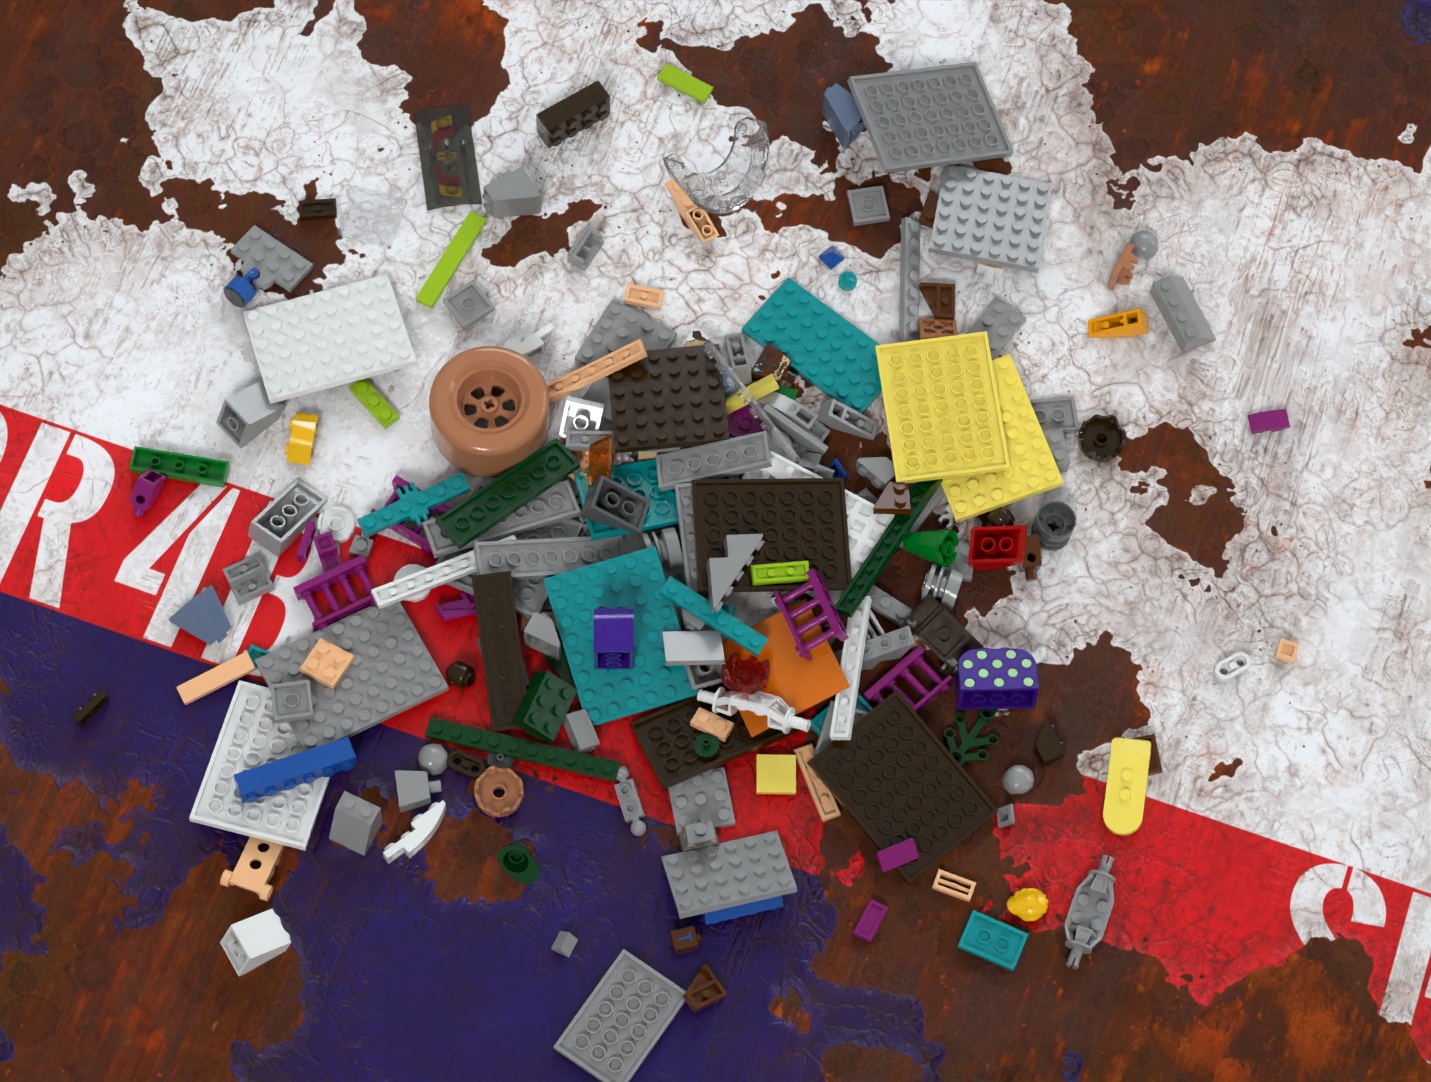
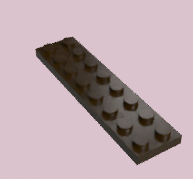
(499, 647)

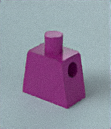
(146, 491)

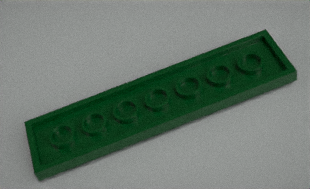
(507, 493)

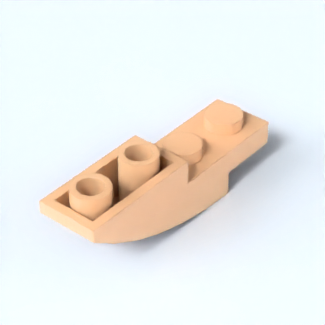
(694, 217)

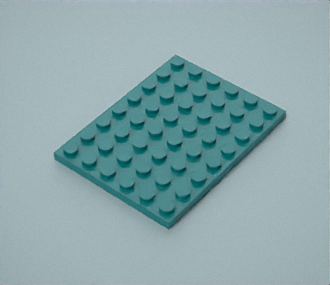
(613, 583)

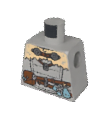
(698, 836)

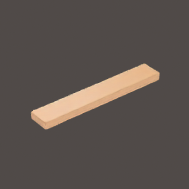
(596, 370)

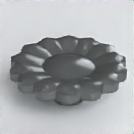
(499, 761)

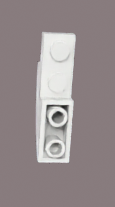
(532, 345)
(423, 829)

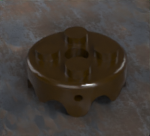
(1101, 426)

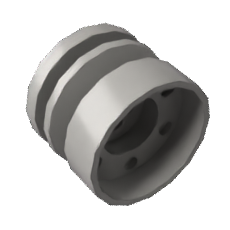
(667, 547)
(942, 586)

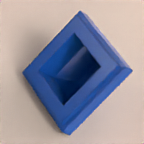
(831, 257)

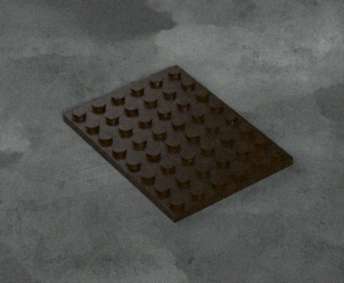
(797, 519)
(903, 785)

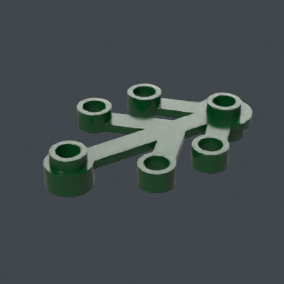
(969, 740)

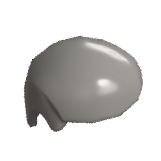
(1145, 244)
(432, 759)
(1018, 779)

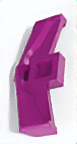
(457, 608)

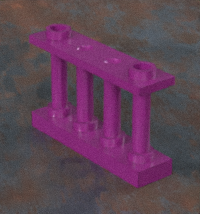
(413, 535)
(324, 581)
(828, 614)
(903, 670)

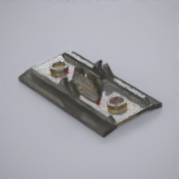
(447, 157)

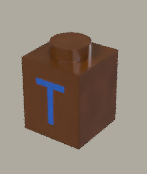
(685, 940)

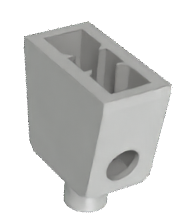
(414, 789)

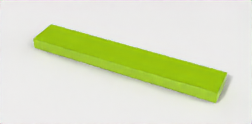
(451, 259)

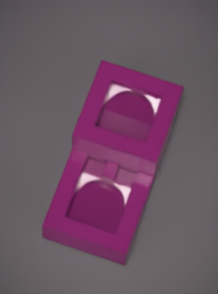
(1268, 420)
(327, 551)

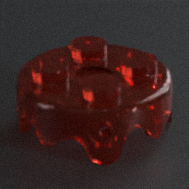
(745, 675)

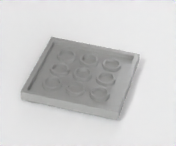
(620, 327)

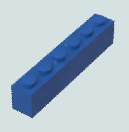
(295, 770)

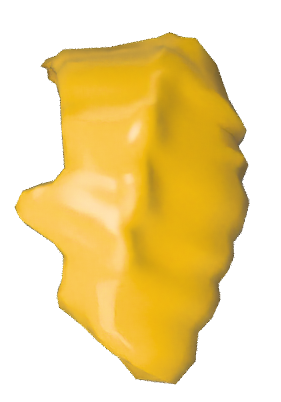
(1028, 904)

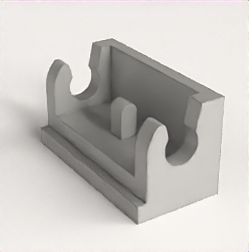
(585, 248)
(581, 731)

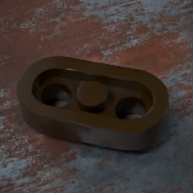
(467, 764)

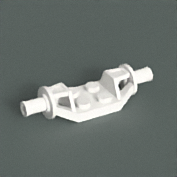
(759, 703)

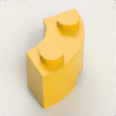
(301, 442)

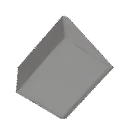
(564, 943)

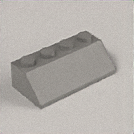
(1181, 313)

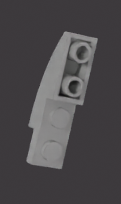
(797, 413)

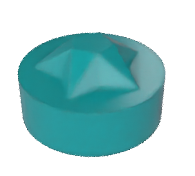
(847, 281)

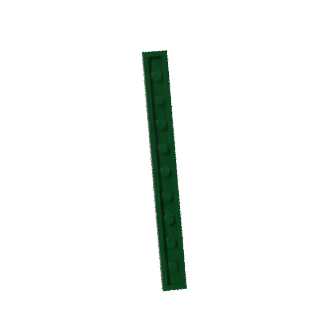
(885, 549)
(522, 749)

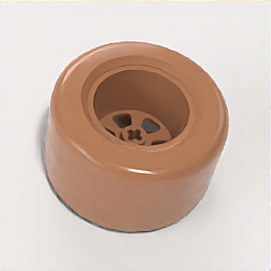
(489, 373)

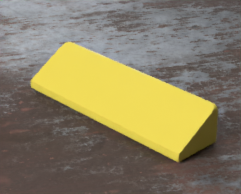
(757, 389)

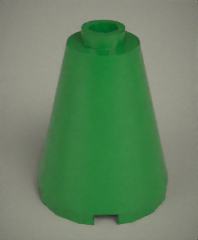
(933, 546)

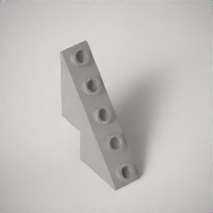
(725, 570)
(884, 647)

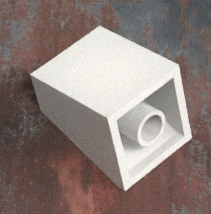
(255, 941)

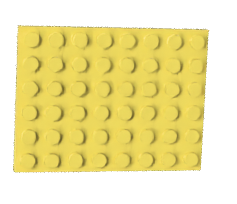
(942, 408)
(1029, 455)

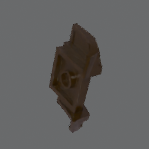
(940, 633)

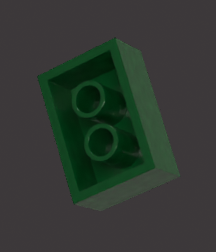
(544, 706)

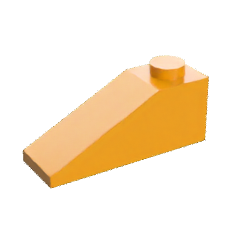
(1121, 324)

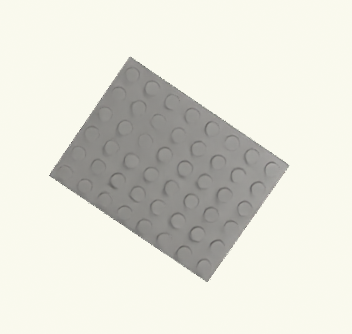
(930, 117)
(385, 678)

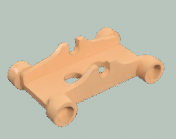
(255, 879)

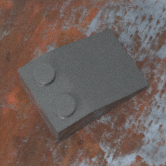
(615, 505)

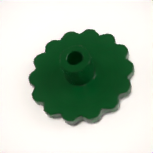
(706, 745)

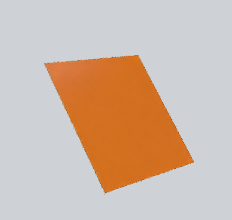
(791, 677)

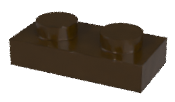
(317, 209)
(95, 704)

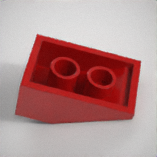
(997, 547)

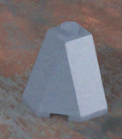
(203, 617)

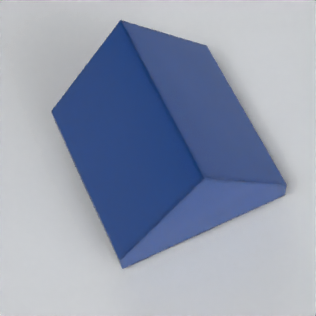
(839, 471)

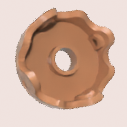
(494, 779)

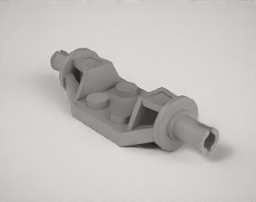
(1089, 912)

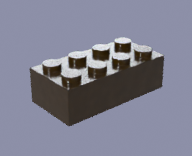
(573, 114)

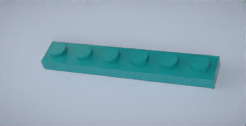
(721, 621)

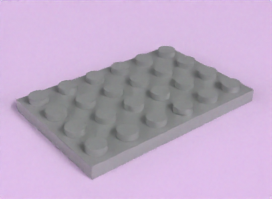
(728, 874)
(621, 1020)

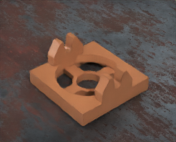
(1123, 268)
(930, 324)

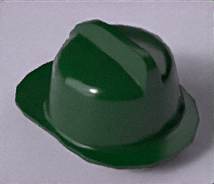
(519, 863)

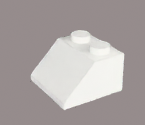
(581, 415)

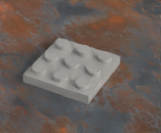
(701, 800)

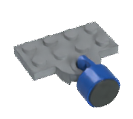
(264, 263)

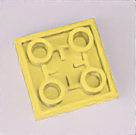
(775, 774)

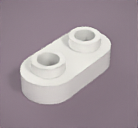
(1230, 666)

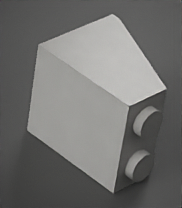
(512, 196)
(248, 414)
(355, 823)

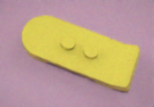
(1126, 785)

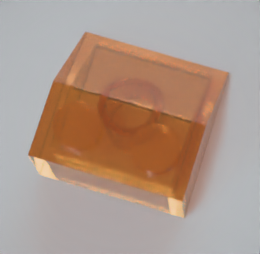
(599, 459)

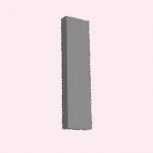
(795, 431)

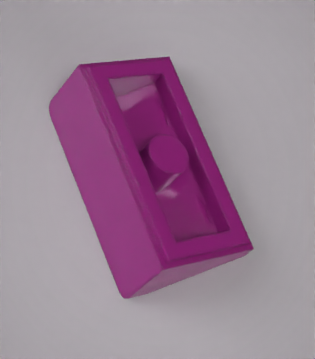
(897, 855)

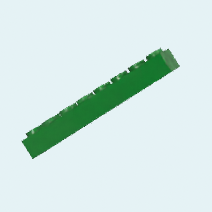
(180, 466)

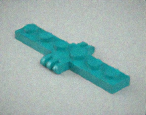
(413, 504)

